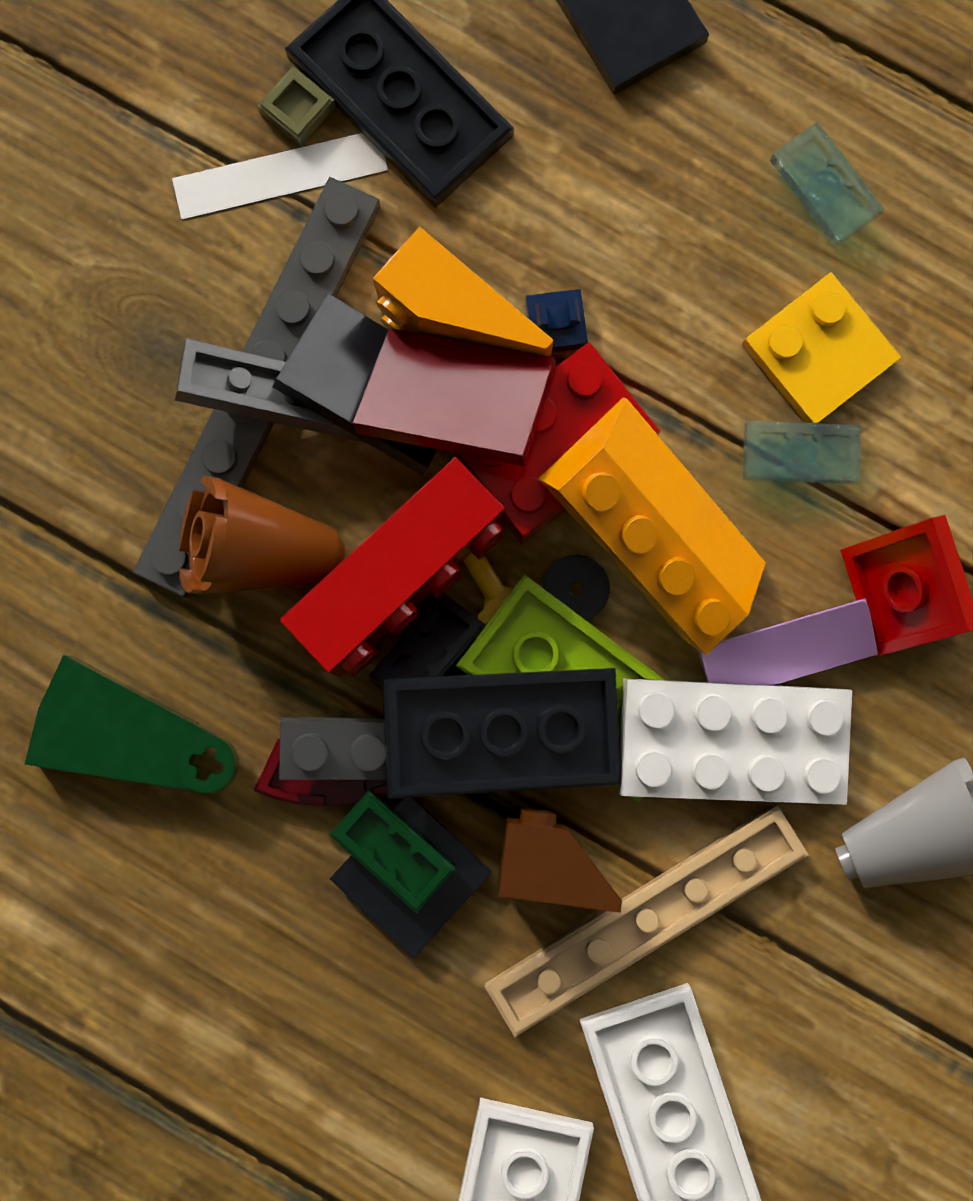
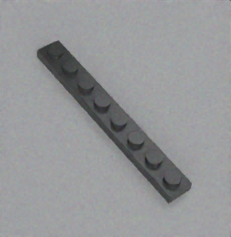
(232, 440)

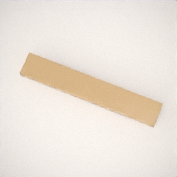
(646, 921)

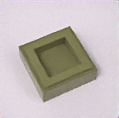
(296, 106)

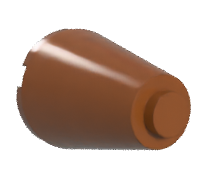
(251, 542)

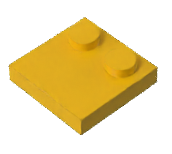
(820, 350)

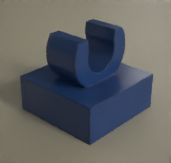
(560, 317)

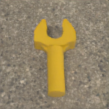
(488, 583)

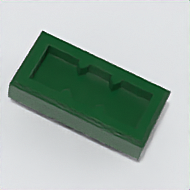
(393, 851)

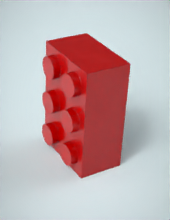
(577, 399)

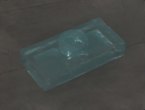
(826, 184)
(801, 452)

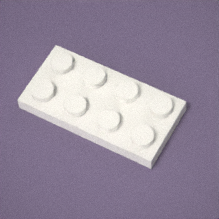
(734, 742)

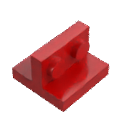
(911, 585)

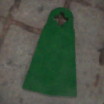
(116, 732)

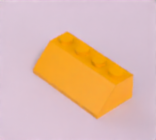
(658, 526)

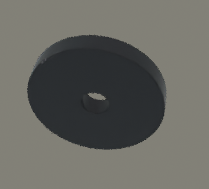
(587, 573)

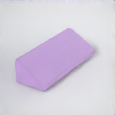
(793, 647)

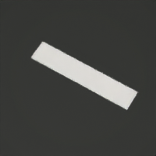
(276, 175)

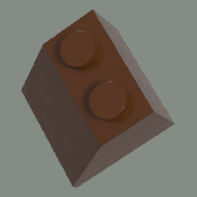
(549, 865)

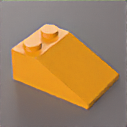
(439, 296)

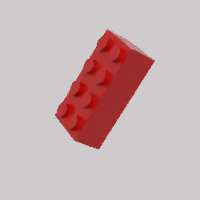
(396, 570)

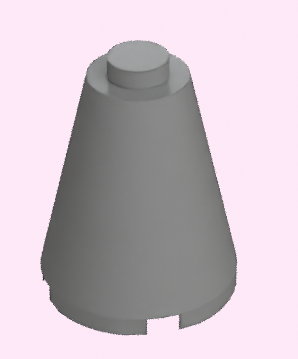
(917, 834)

